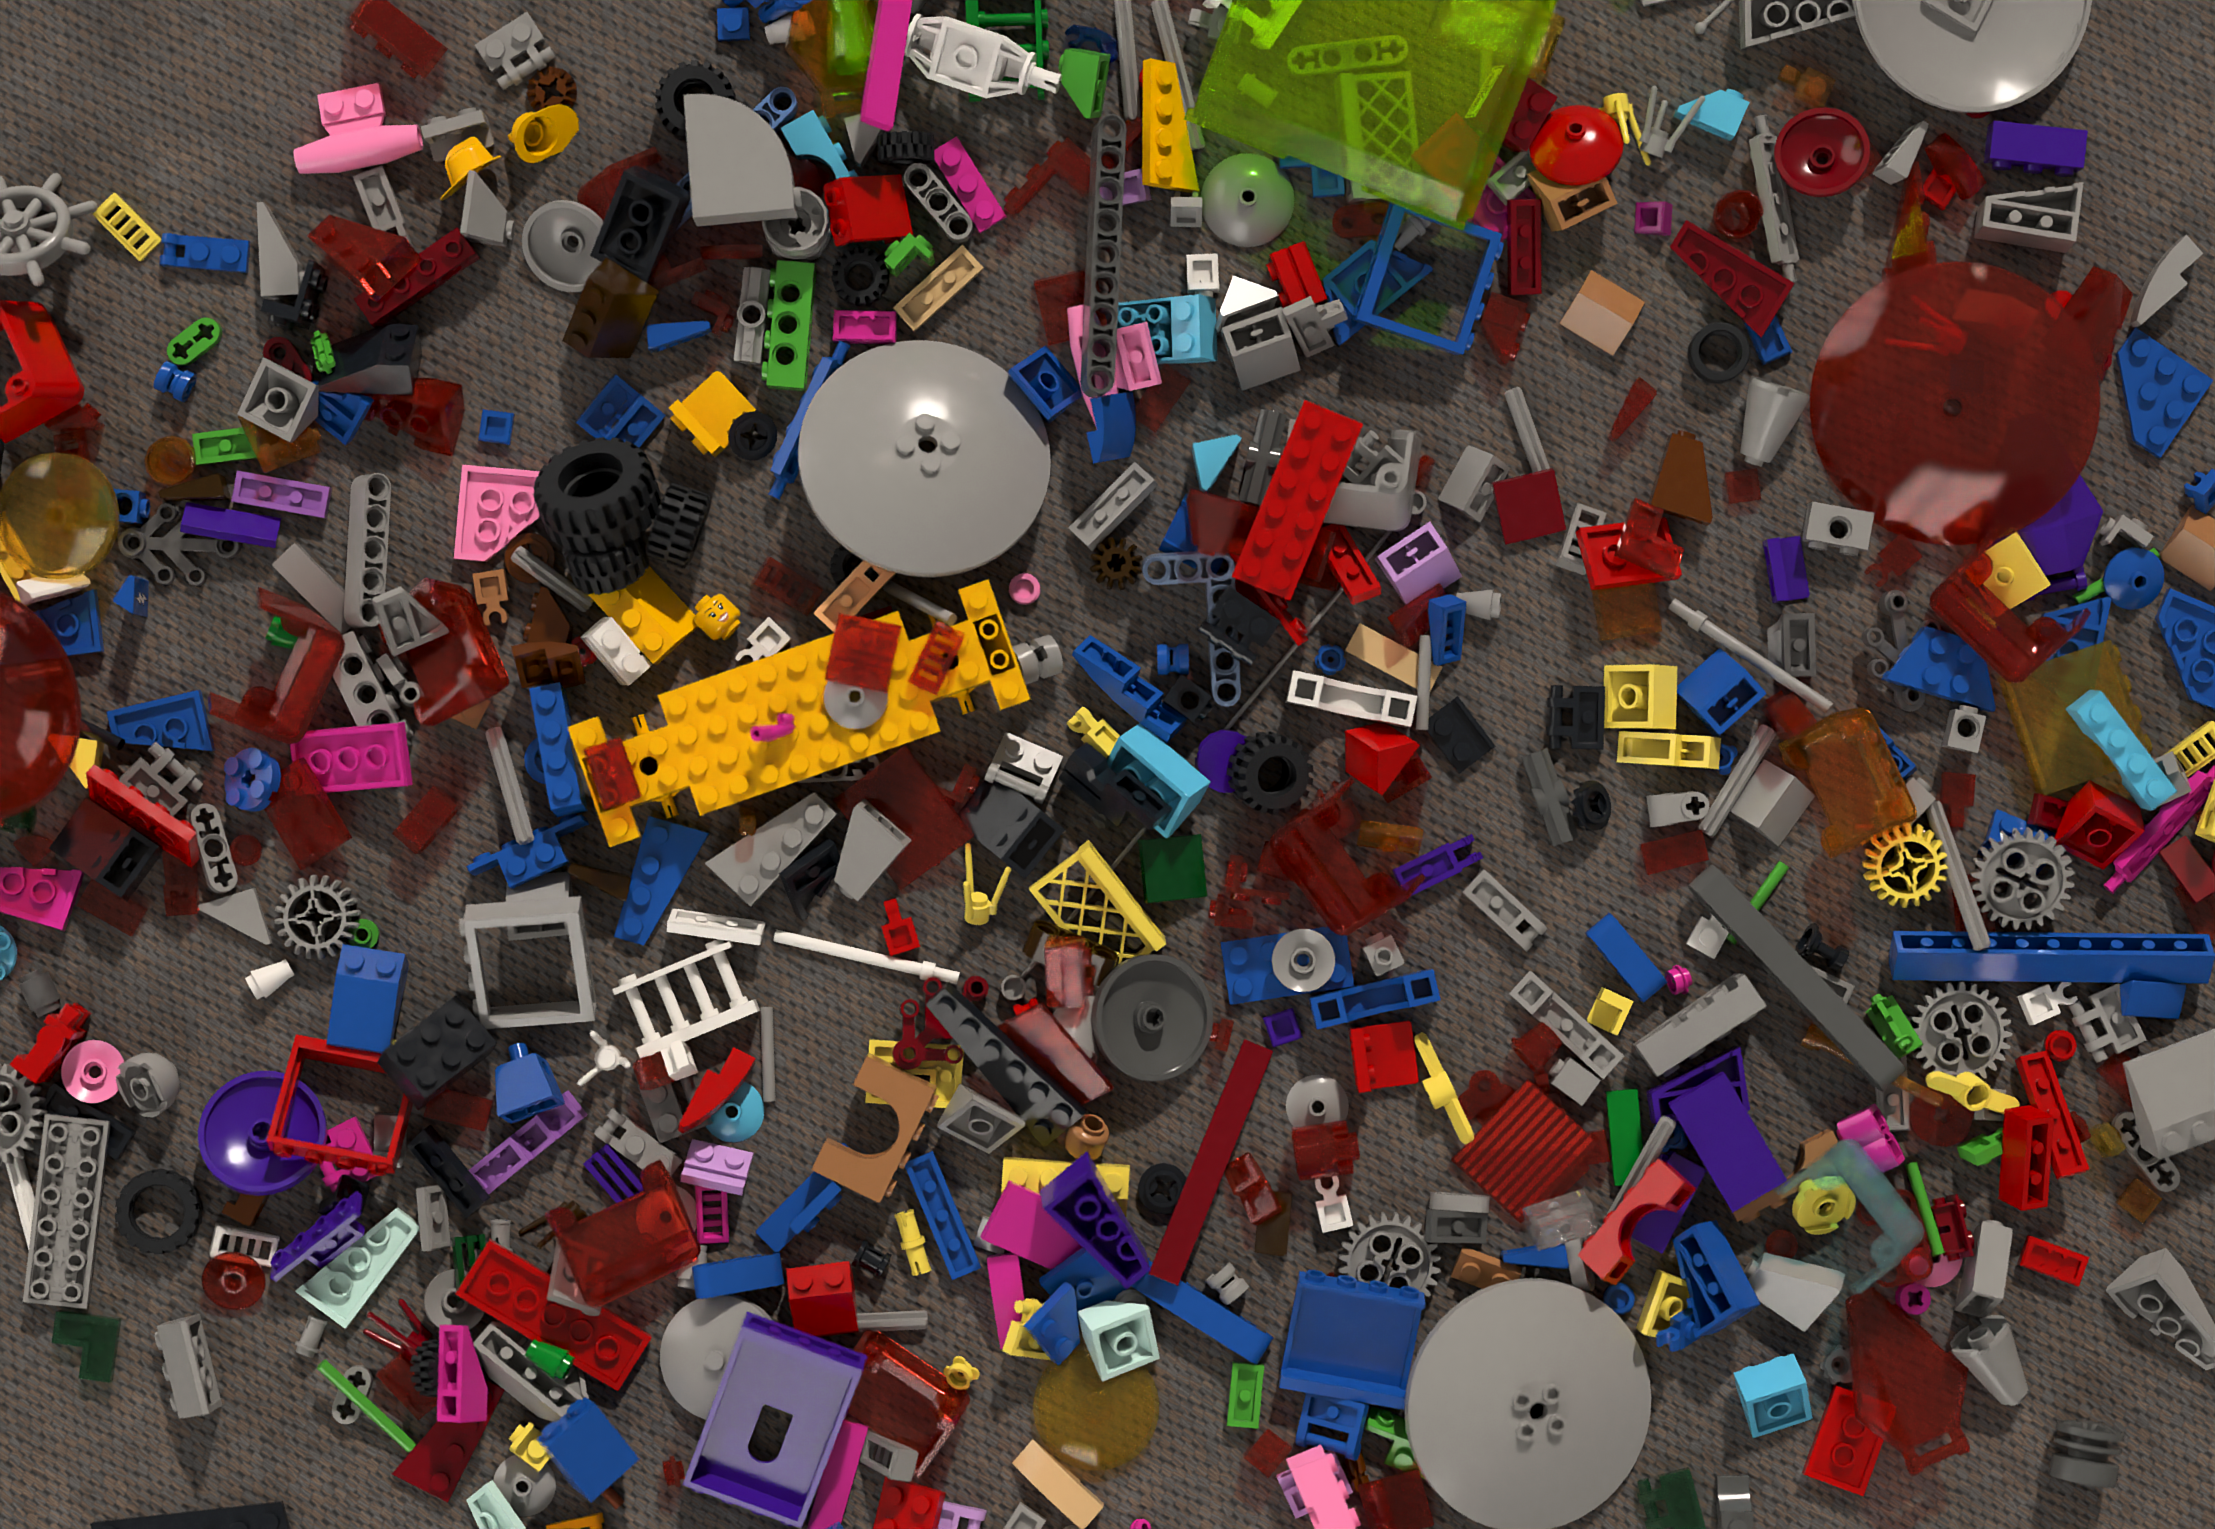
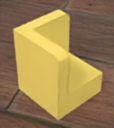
(1609, 1011)

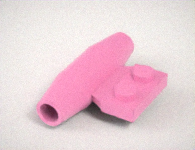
(356, 134)
(1135, 356)

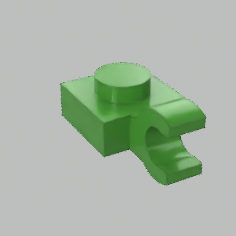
(1982, 1148)

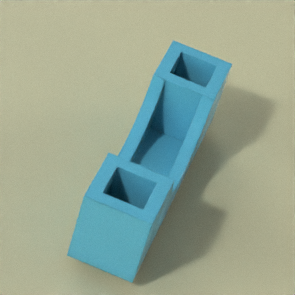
(810, 140)
(2109, 731)

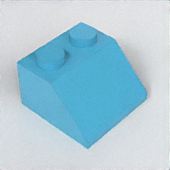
(1773, 1395)

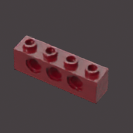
(438, 265)

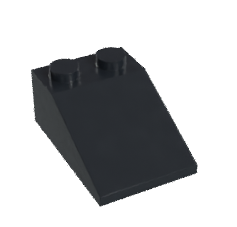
(641, 221)
(376, 362)

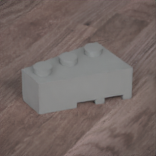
(2032, 219)

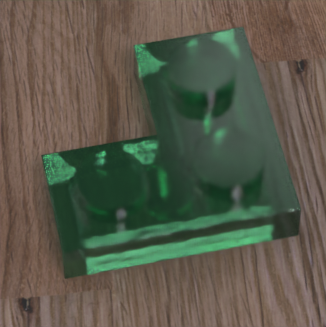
(98, 1338)

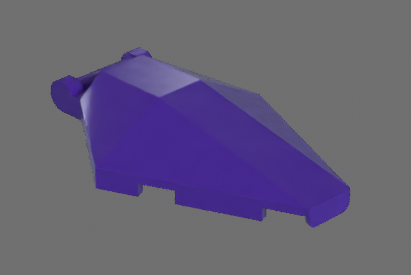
(2063, 537)

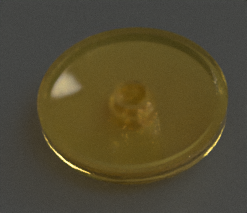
(58, 515)
(1094, 1420)

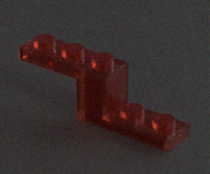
(1069, 164)

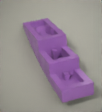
(527, 1143)

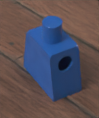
(525, 1085)

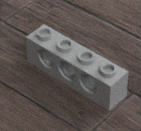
(371, 675)

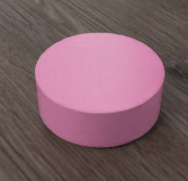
(1024, 589)

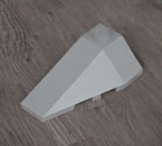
(2166, 1297)

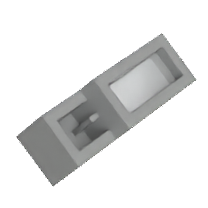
(2164, 280)
(314, 585)

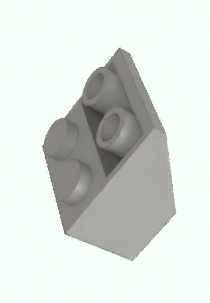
(1261, 349)
(543, 887)

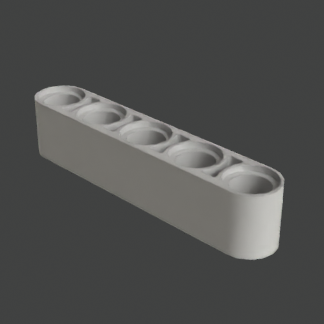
(376, 538)

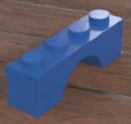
(556, 749)
(1374, 998)

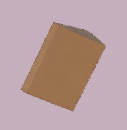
(1602, 313)
(2193, 548)

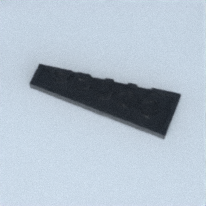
(1012, 1072)
(252, 1516)

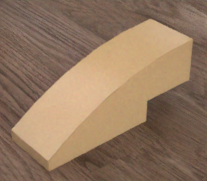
(1058, 1484)

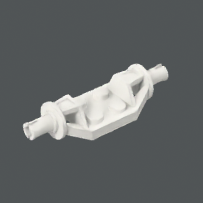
(974, 58)

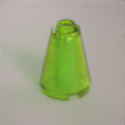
(848, 36)

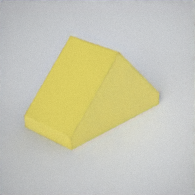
(87, 753)

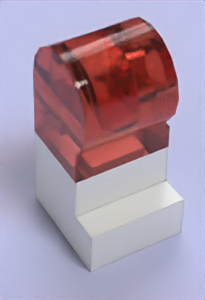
(665, 1066)

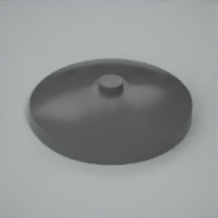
(1152, 1017)

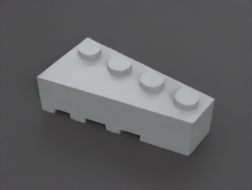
(1699, 1024)

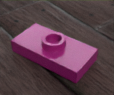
(865, 326)

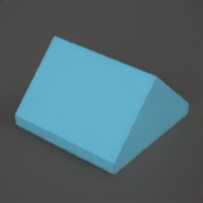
(1212, 457)

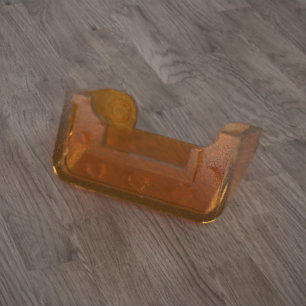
(1851, 779)

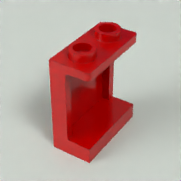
(867, 209)

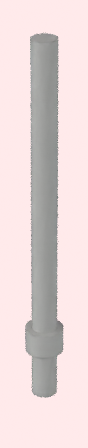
(1698, 621)

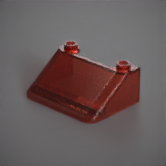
(627, 1241)

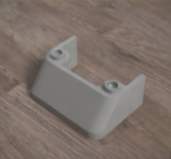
(1380, 506)

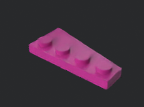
(39, 894)

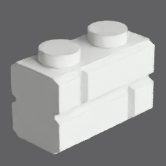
(616, 651)

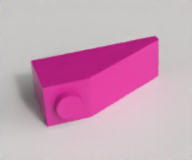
(460, 1378)

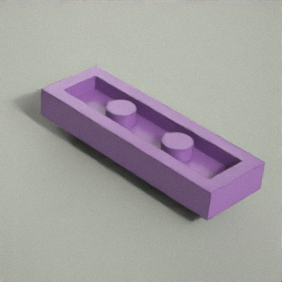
(281, 494)

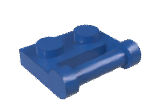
(1334, 1414)

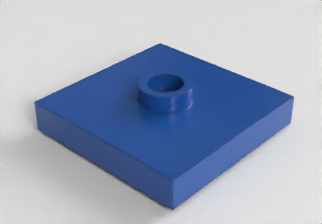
(1088, 1278)

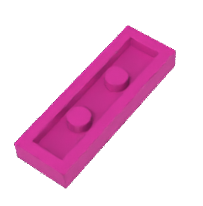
(968, 185)

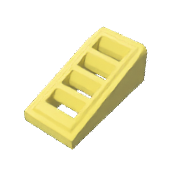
(107, 207)
(2198, 735)

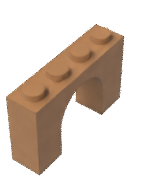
(873, 1173)

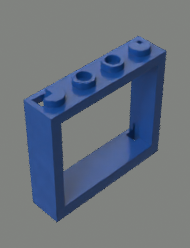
(1377, 269)

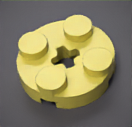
(1822, 1221)

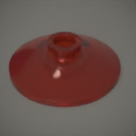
(227, 1291)

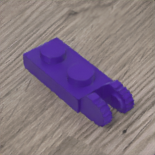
(1436, 864)

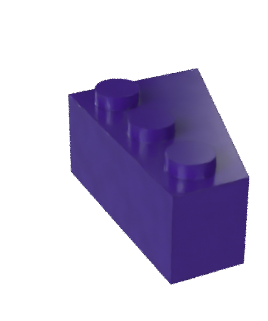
(1727, 1061)

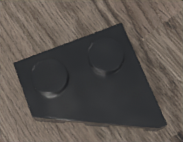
(810, 876)

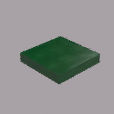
(1172, 868)

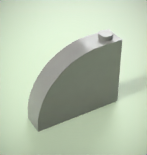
(736, 164)

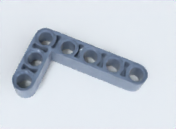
(1213, 582)

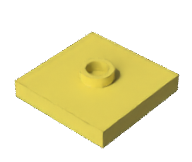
(2014, 572)

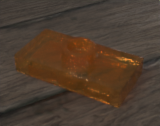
(1389, 837)

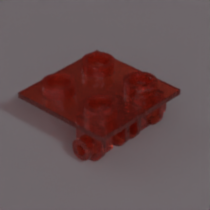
(1396, 1502)

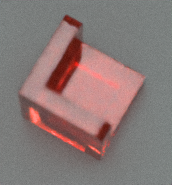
(1267, 1452)

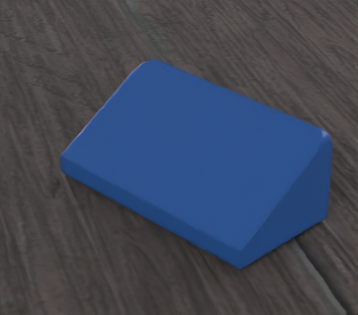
(2152, 999)

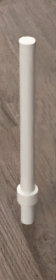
(923, 970)

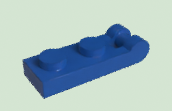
(206, 253)

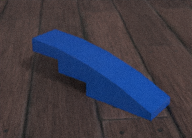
(1122, 683)

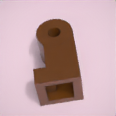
(246, 1208)

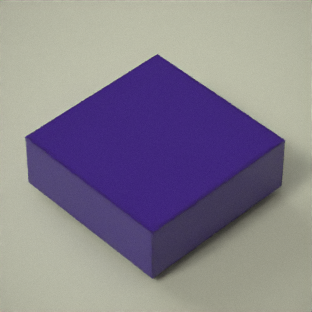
(1282, 1027)

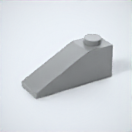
(279, 266)

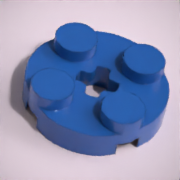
(238, 775)

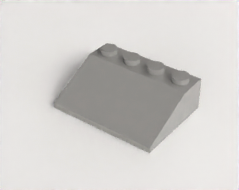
(2174, 1095)

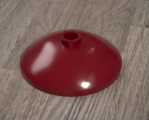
(1827, 135)

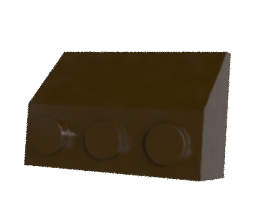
(610, 313)

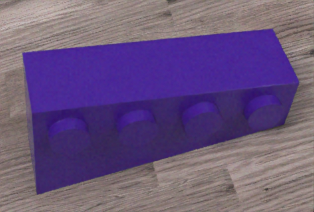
(1091, 1215)

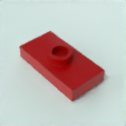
(2053, 1260)

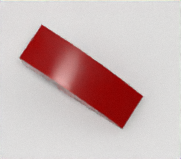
(717, 1089)

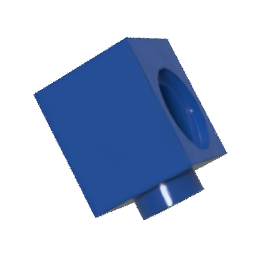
(140, 506)

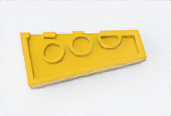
(1165, 137)

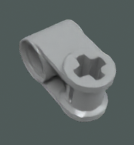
(1671, 808)

